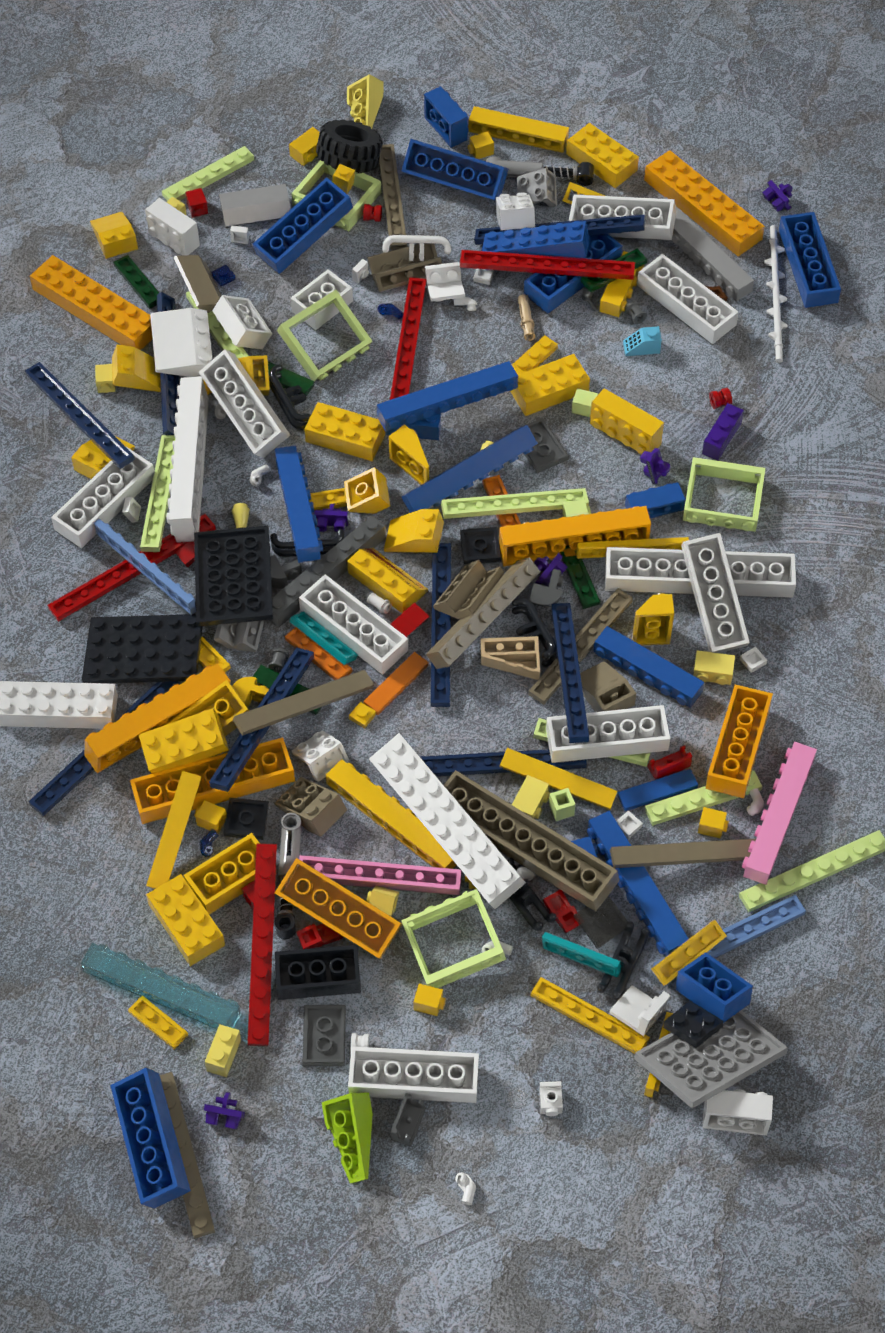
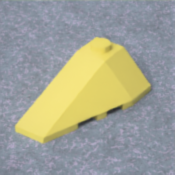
(365, 99)

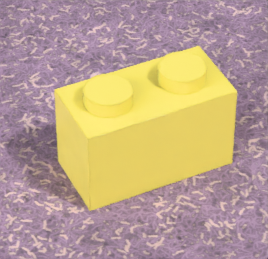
(714, 667)
(532, 796)
(222, 1050)

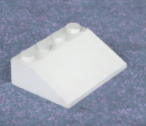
(181, 341)

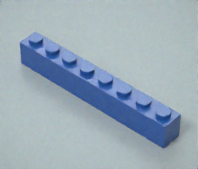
(447, 396)
(471, 469)
(297, 504)
(638, 887)

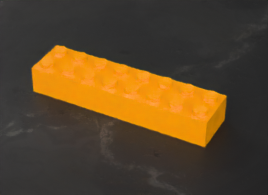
(704, 203)
(92, 303)
(553, 535)
(122, 737)
(265, 769)

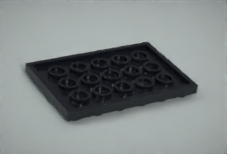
(233, 576)
(142, 649)

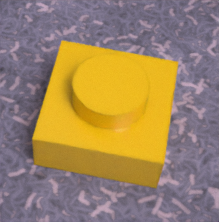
(362, 715)

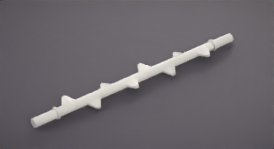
(777, 297)

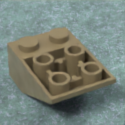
(606, 688)
(314, 804)

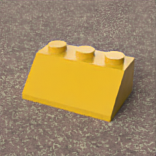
(654, 621)

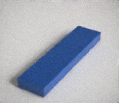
(657, 790)

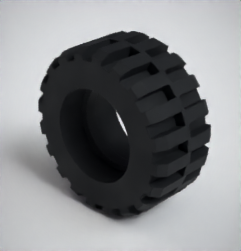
(349, 145)

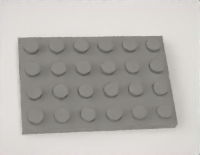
(716, 1064)

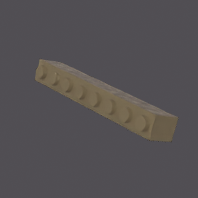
(470, 627)

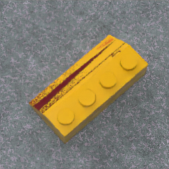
(385, 578)

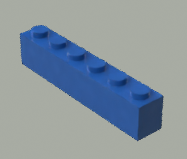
(648, 667)

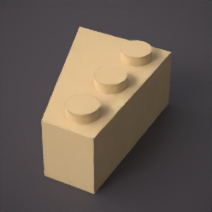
(512, 655)

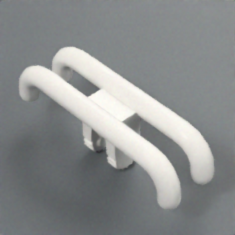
(411, 239)

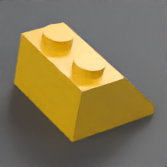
(367, 492)

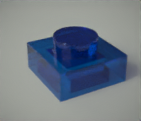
(223, 275)

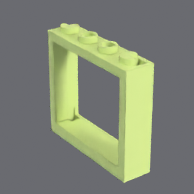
(363, 181)
(298, 351)
(725, 471)
(464, 967)

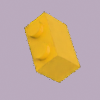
(304, 147)

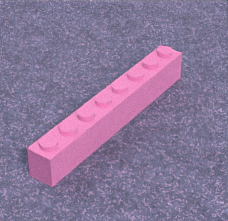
(779, 814)
(388, 875)

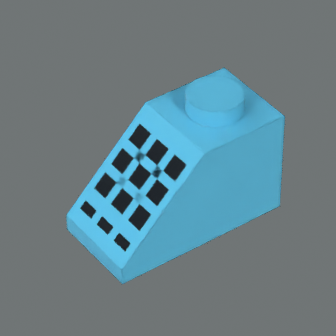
(643, 342)

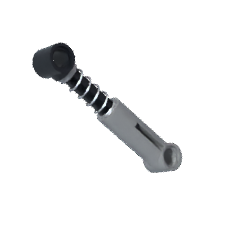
(582, 173)
(286, 859)

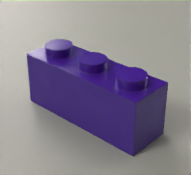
(722, 432)

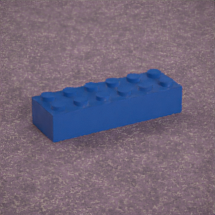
(454, 169)
(302, 225)
(551, 240)
(809, 259)
(552, 290)
(150, 1138)

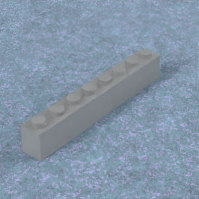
(711, 257)

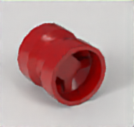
(368, 213)
(720, 398)

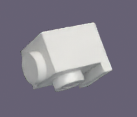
(551, 1090)

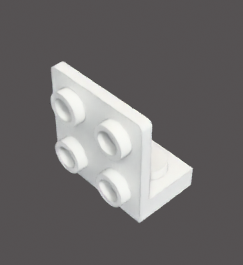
(444, 281)
(320, 754)
(639, 1009)

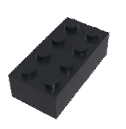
(317, 972)

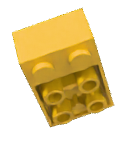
(258, 371)

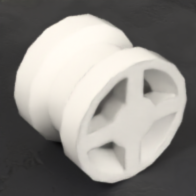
(359, 1041)

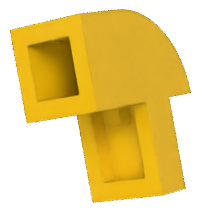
(248, 690)

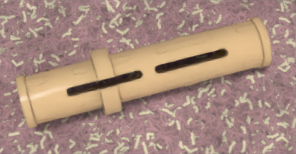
(527, 322)

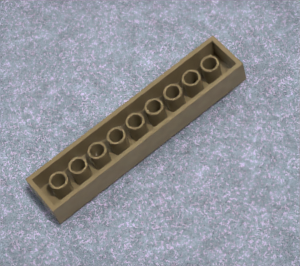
(535, 844)

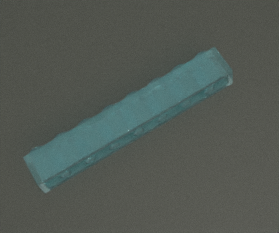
(160, 987)

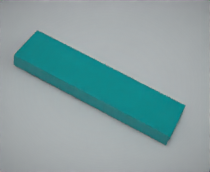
(323, 638)
(581, 954)

